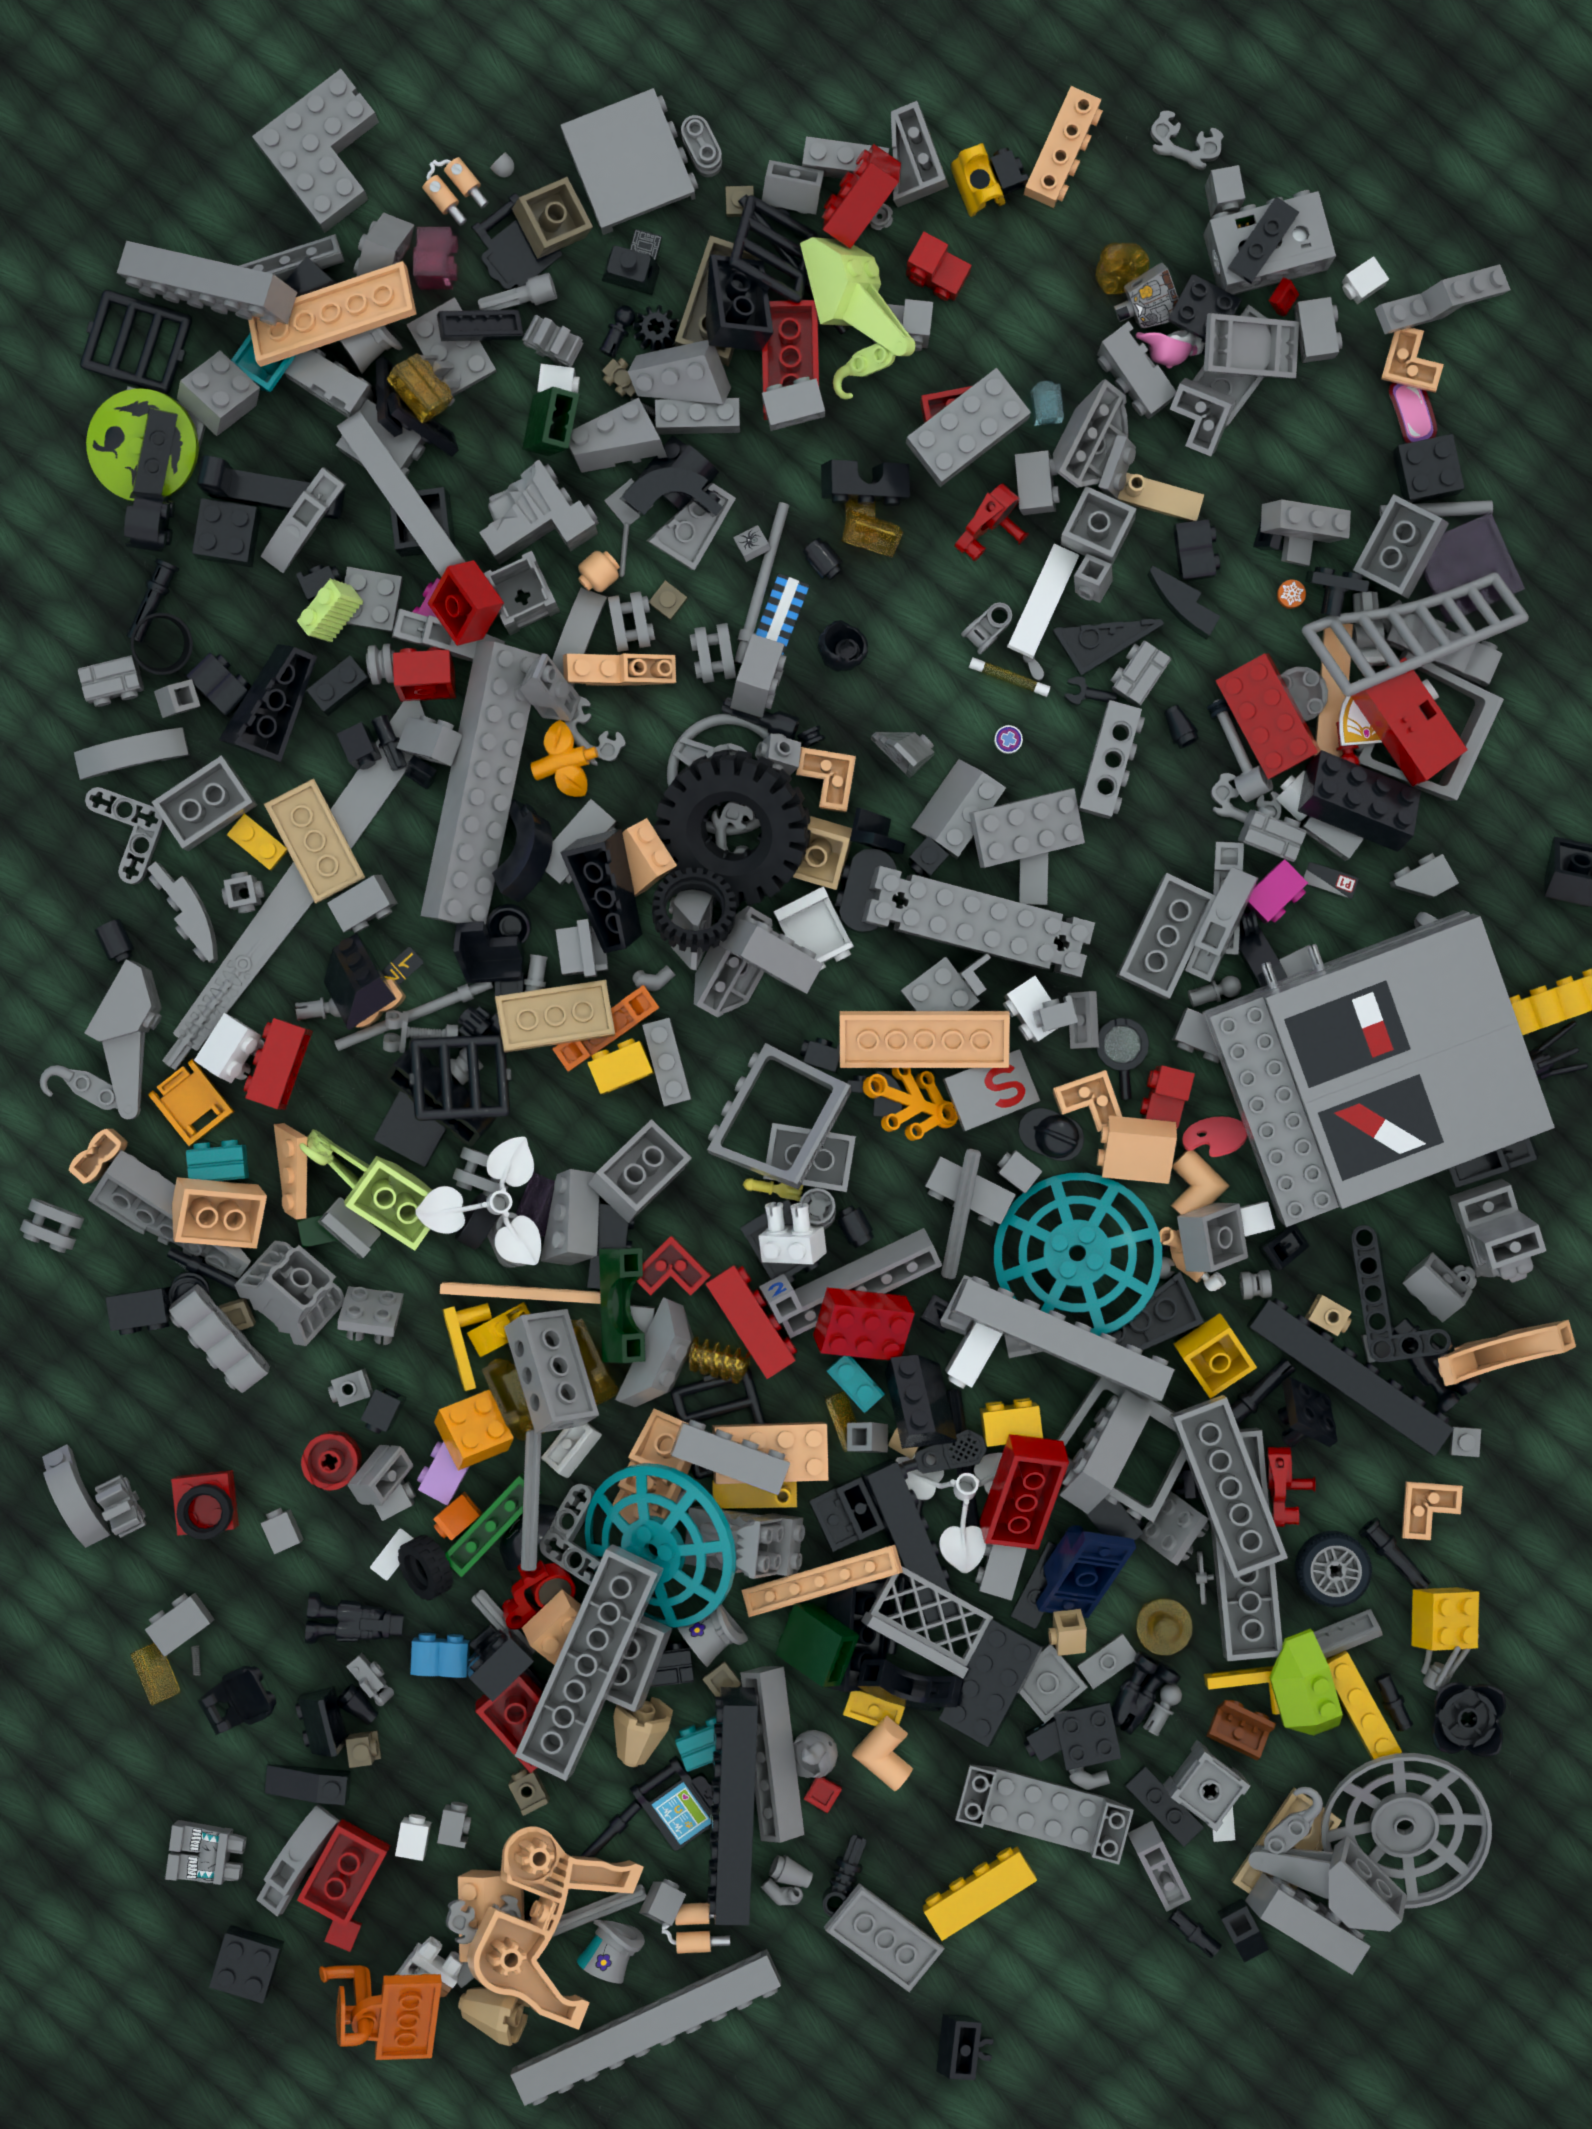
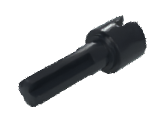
(775, 723)

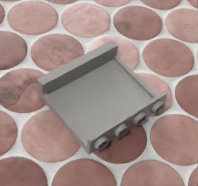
(628, 159)

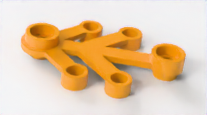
(914, 1101)

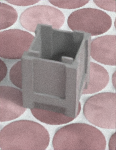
(526, 577)
(1203, 1769)

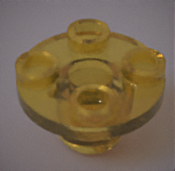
(1120, 265)
(1164, 1626)

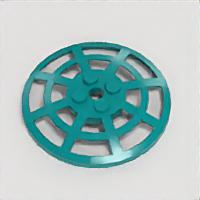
(1089, 1237)
(666, 1538)

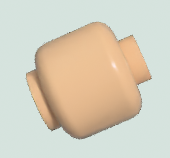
(598, 571)

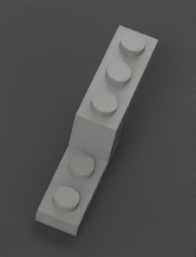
(1442, 299)

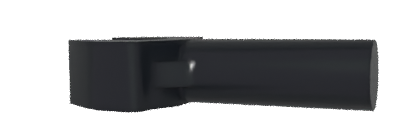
(1087, 693)

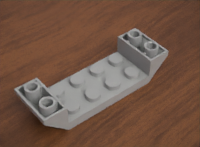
(1045, 1811)

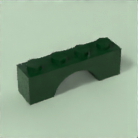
(620, 1335)

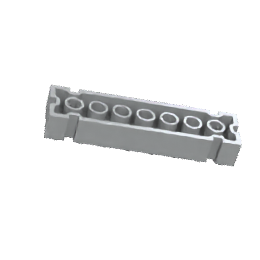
(978, 922)

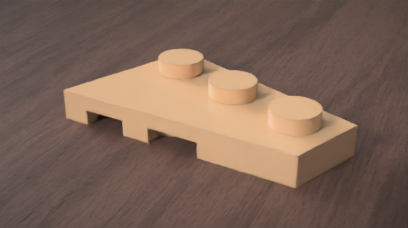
(292, 1170)

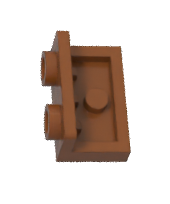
(1240, 1728)

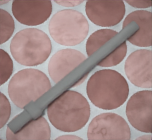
(761, 584)
(464, 993)

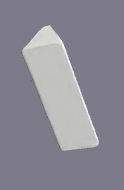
(571, 1448)

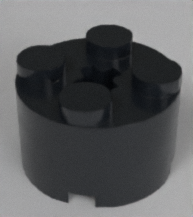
(149, 521)

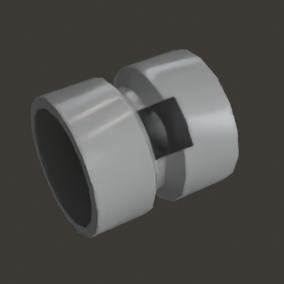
(821, 1207)

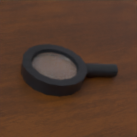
(1122, 1048)

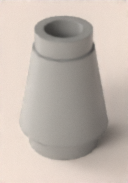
(789, 1872)

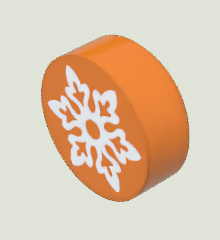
(1291, 594)

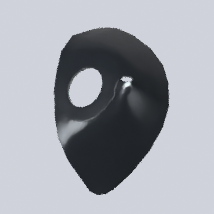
(512, 1542)

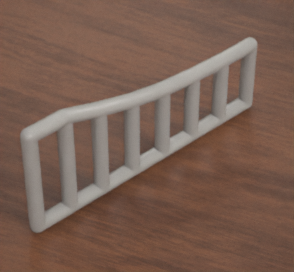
(1394, 614)

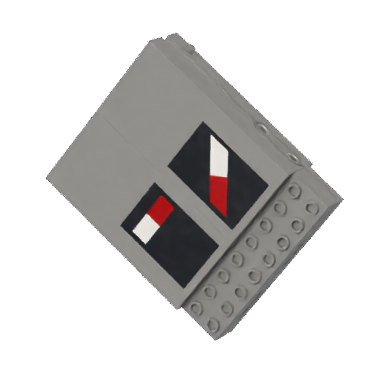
(1378, 1067)

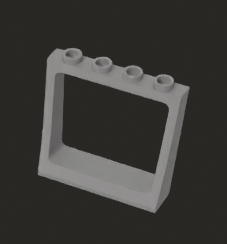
(1473, 737)
(796, 1174)
(1160, 1413)

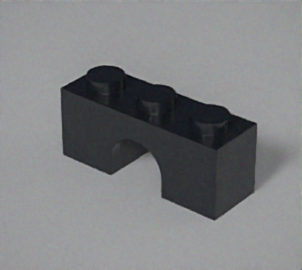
(842, 483)

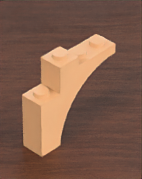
(1505, 1350)

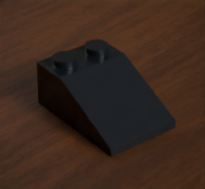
(736, 307)
(322, 1721)

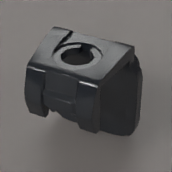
(244, 1696)

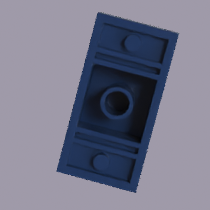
(1082, 1570)

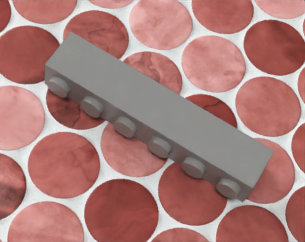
(874, 1273)
(775, 1770)

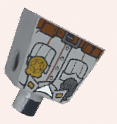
(1149, 298)

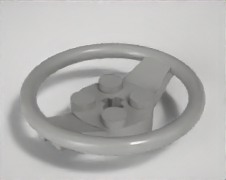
(688, 750)

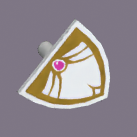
(1353, 725)

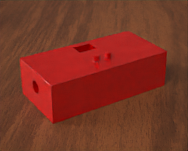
(1410, 726)

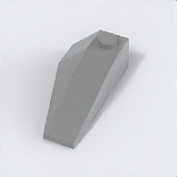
(905, 749)

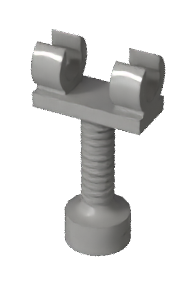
(395, 1020)

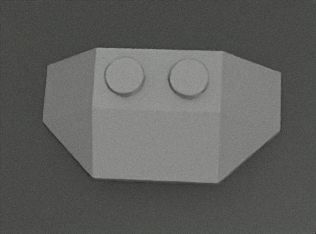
(1091, 435)
(724, 979)
(666, 1351)

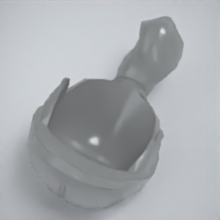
(815, 1754)

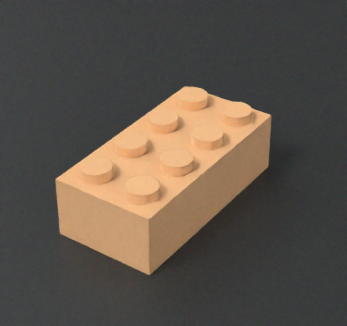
(801, 1442)

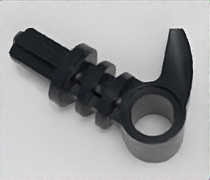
(845, 1875)

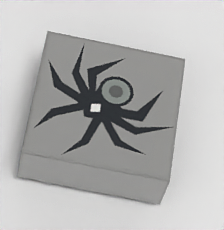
(752, 543)

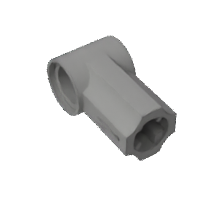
(1362, 602)

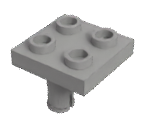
(370, 1313)
(1175, 1529)

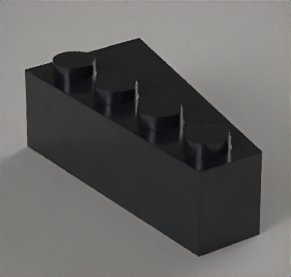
(1163, 1318)

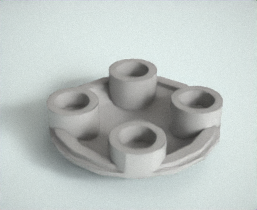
(1307, 690)

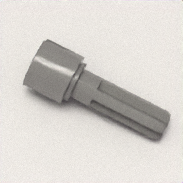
(537, 290)

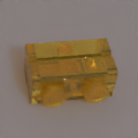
(420, 387)

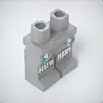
(203, 1853)

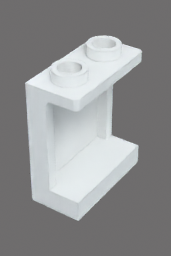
(816, 926)

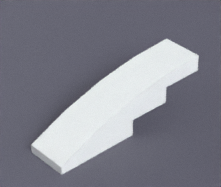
(1043, 601)

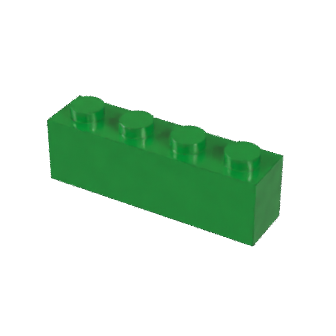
(487, 1528)

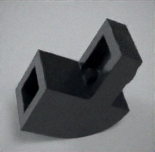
(881, 1105)

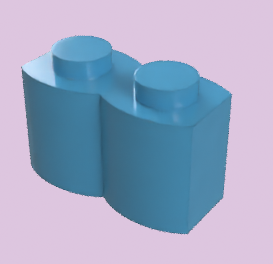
(440, 1656)

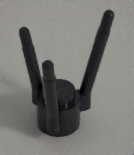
(1543, 1063)

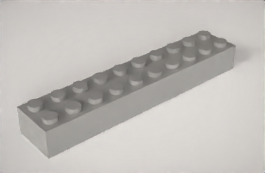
(479, 786)

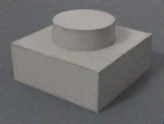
(1465, 1441)

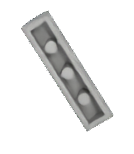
(324, 252)

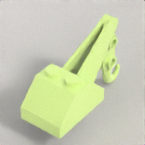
(847, 294)
(382, 1195)

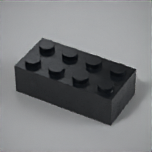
(1359, 801)
(993, 1682)

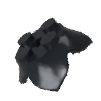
(1483, 1733)

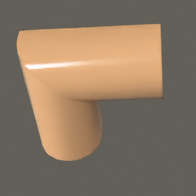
(1404, 366)
(836, 772)
(1092, 1092)
(1204, 1183)
(1421, 1502)
(878, 1756)

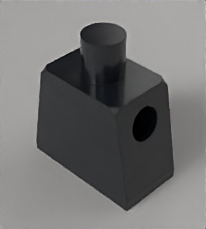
(631, 269)

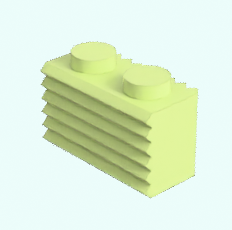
(330, 610)

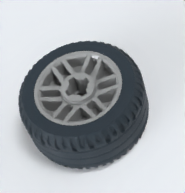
(1352, 1567)

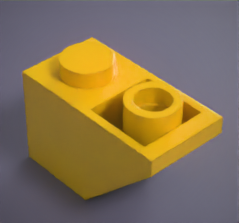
(492, 1333)

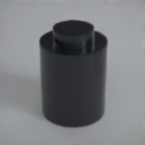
(115, 941)

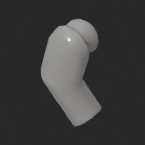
(651, 981)
(1088, 1781)
(782, 1895)

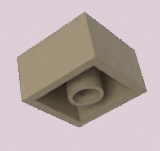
(552, 217)

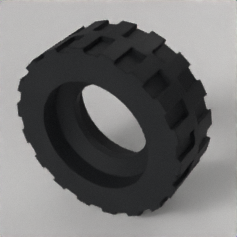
(425, 1567)

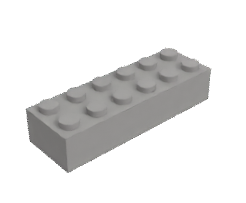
(207, 283)
(1228, 1486)

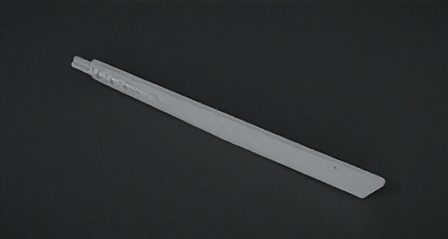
(287, 902)

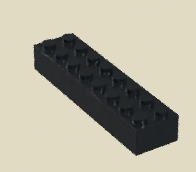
(732, 1805)

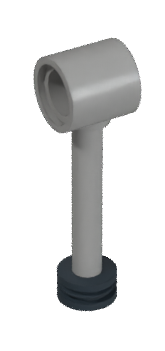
(1251, 781)

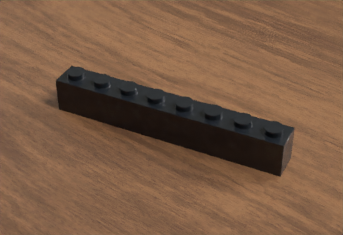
(1351, 1377)

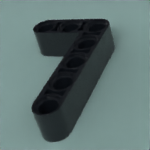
(222, 482)
(1383, 1307)

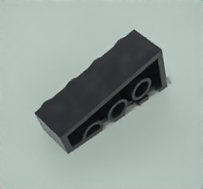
(272, 704)
(605, 888)

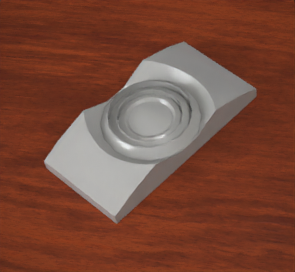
(1251, 346)

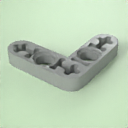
(139, 830)
(566, 1536)

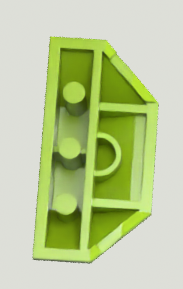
(1305, 1686)

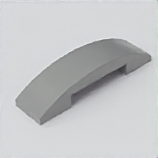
(579, 626)
(131, 752)
(1228, 856)

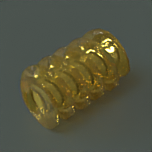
(718, 1362)

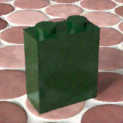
(550, 421)
(817, 1644)

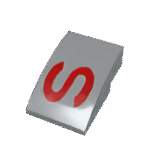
(991, 1092)

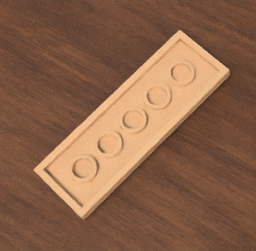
(336, 314)
(924, 1039)

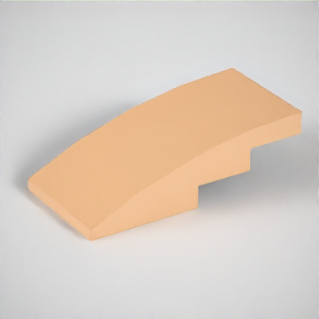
(654, 1447)

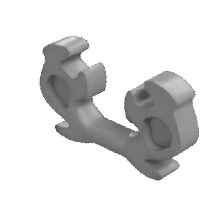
(1163, 130)
(608, 749)
(1223, 792)
(733, 814)
(459, 1921)

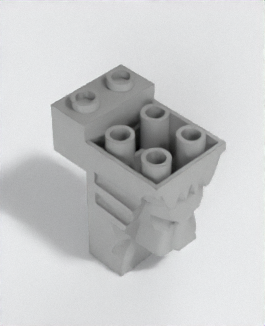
(531, 511)
(1496, 1232)
(762, 1542)

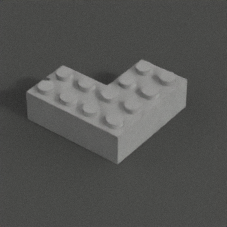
(306, 143)

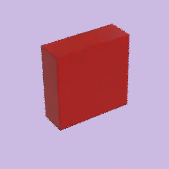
(1283, 297)
(822, 1793)
(343, 1936)

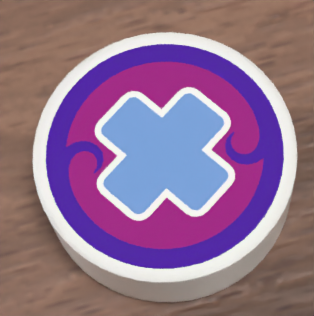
(1008, 739)

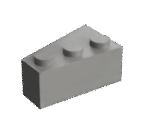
(914, 148)

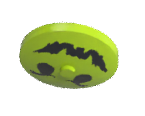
(117, 438)

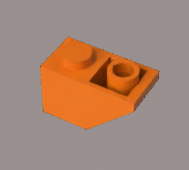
(456, 1516)

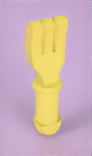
(781, 1189)

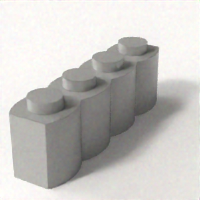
(1473, 663)
(219, 1338)

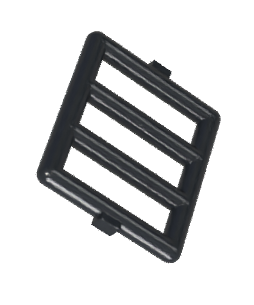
(743, 244)
(139, 377)
(448, 1111)
(708, 1383)

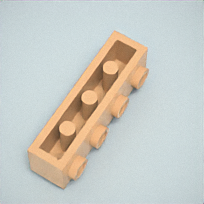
(1062, 147)

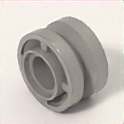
(380, 663)

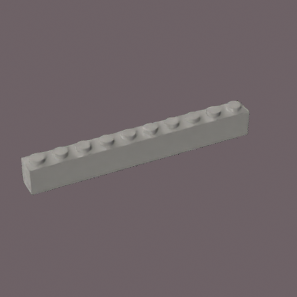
(646, 2027)

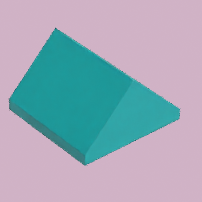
(265, 376)

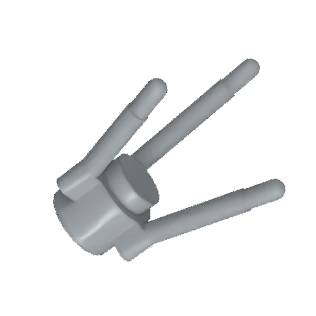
(1438, 1673)

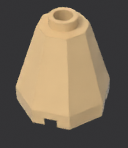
(640, 1731)
(494, 2014)

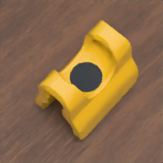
(976, 179)

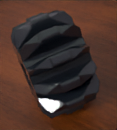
(649, 336)

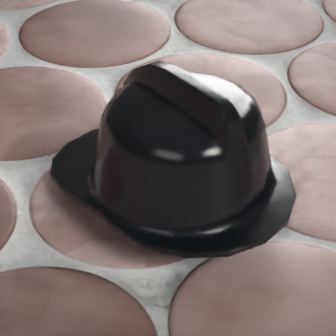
(1051, 1134)

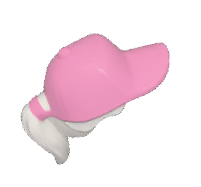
(1173, 348)

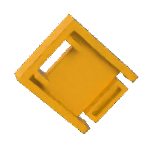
(188, 1099)

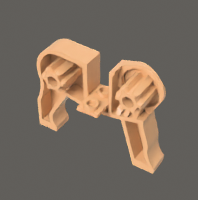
(508, 1947)

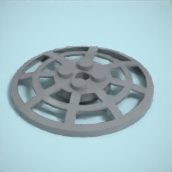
(1424, 1826)

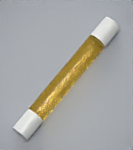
(1009, 677)

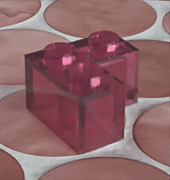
(434, 259)

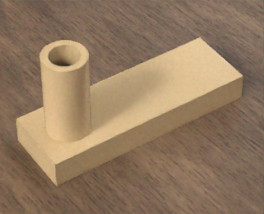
(1161, 497)

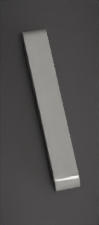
(399, 492)

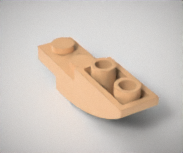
(619, 669)

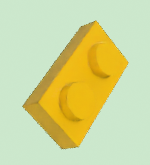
(257, 842)
(871, 1709)

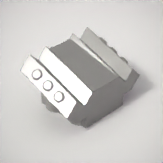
(291, 1291)

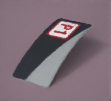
(1331, 880)

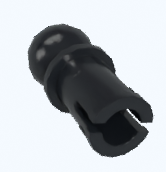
(624, 317)

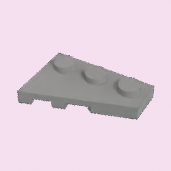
(691, 530)

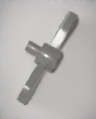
(1034, 667)
(1202, 1577)

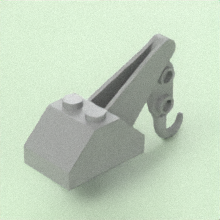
(121, 1026)
(1347, 1877)

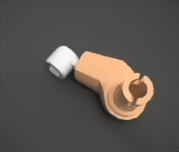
(1172, 1239)

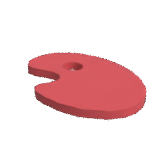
(1222, 1135)

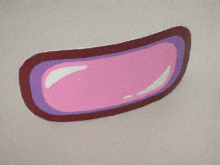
(1413, 412)

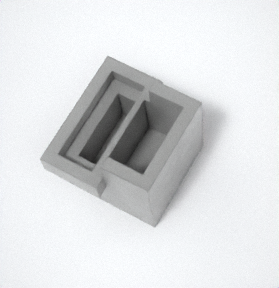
(580, 950)

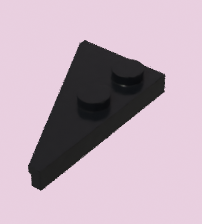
(1095, 644)

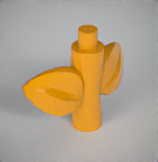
(564, 761)

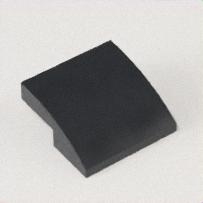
(407, 1135)

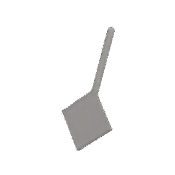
(626, 516)

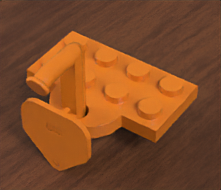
(398, 2019)

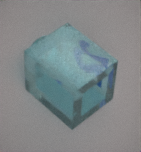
(1047, 403)

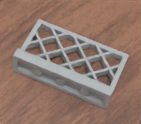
(923, 1645)

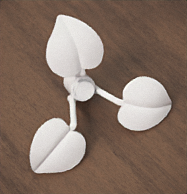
(517, 1241)
(960, 1545)

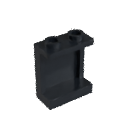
(759, 1225)

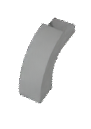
(72, 1498)

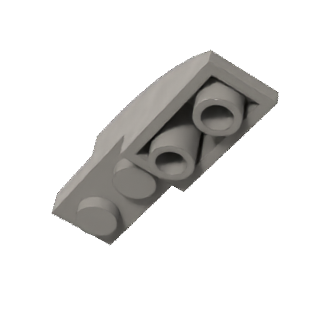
(302, 519)
(430, 633)
(194, 918)
(1221, 923)
(296, 1858)

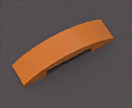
(625, 1016)

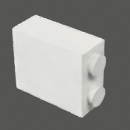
(972, 1355)

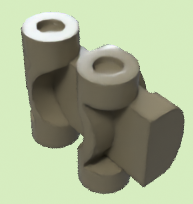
(616, 373)

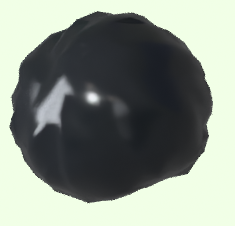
(842, 646)

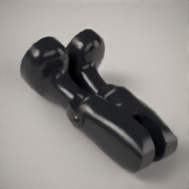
(1135, 1701)

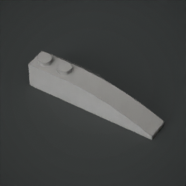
(144, 1203)

